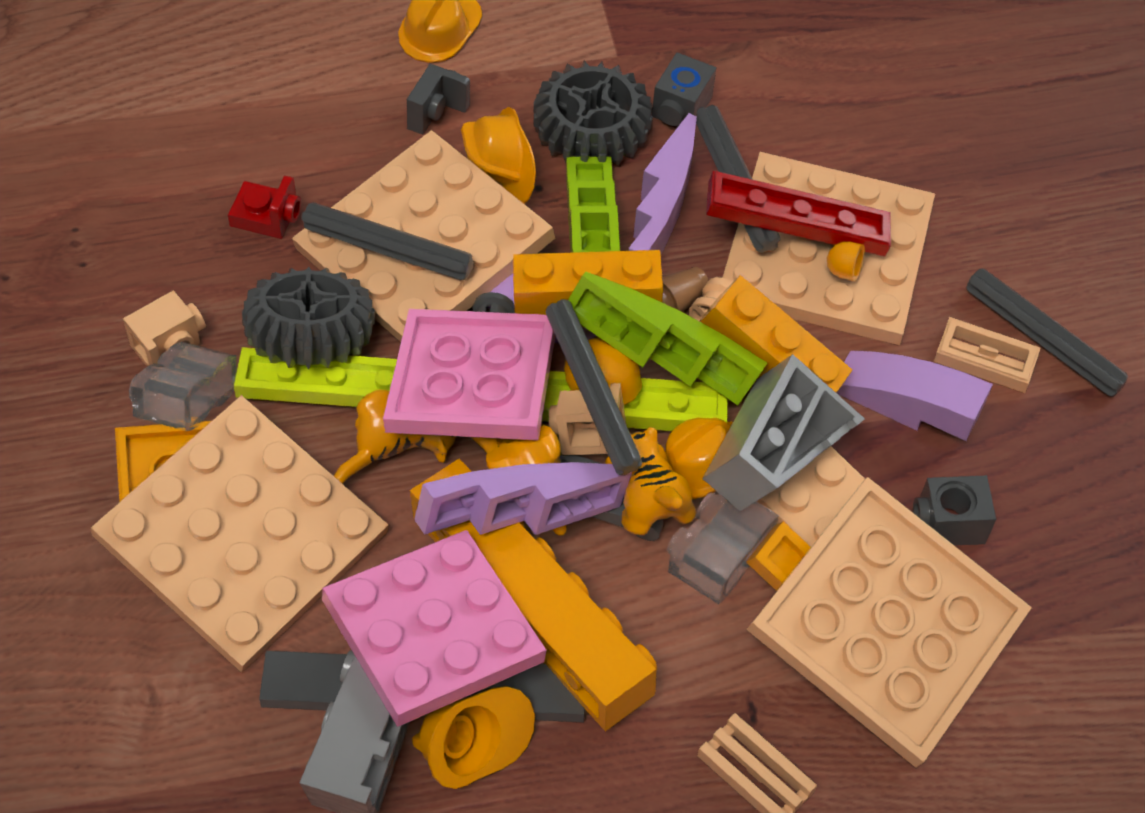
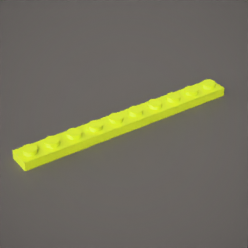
(658, 404)

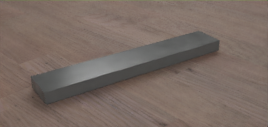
(313, 681)

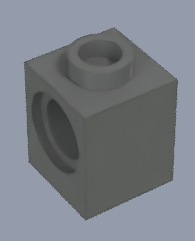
(968, 497)

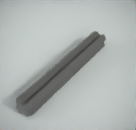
(729, 161)
(388, 241)
(1047, 332)
(593, 387)

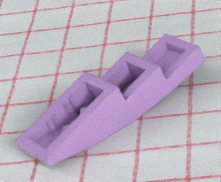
(664, 189)
(533, 493)

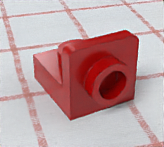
(265, 208)

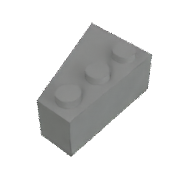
(778, 432)
(354, 748)

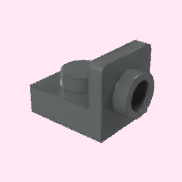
(432, 93)

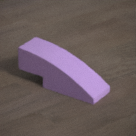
(915, 391)

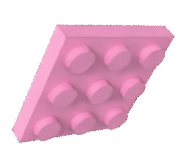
(471, 375)
(432, 627)

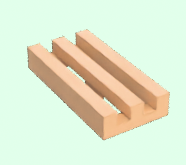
(985, 360)
(769, 755)

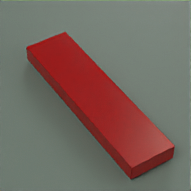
(797, 213)

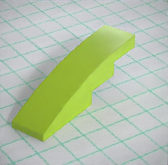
(591, 206)
(655, 331)

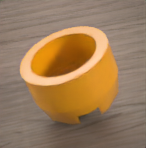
(846, 260)

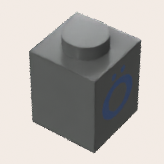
(683, 89)

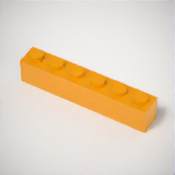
(580, 639)

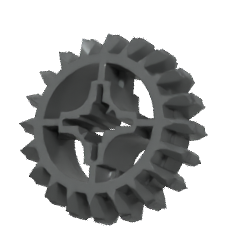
(592, 113)
(308, 317)

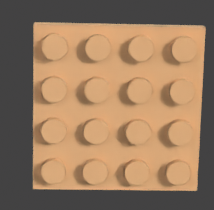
(442, 199)
(797, 270)
(240, 532)
(890, 621)

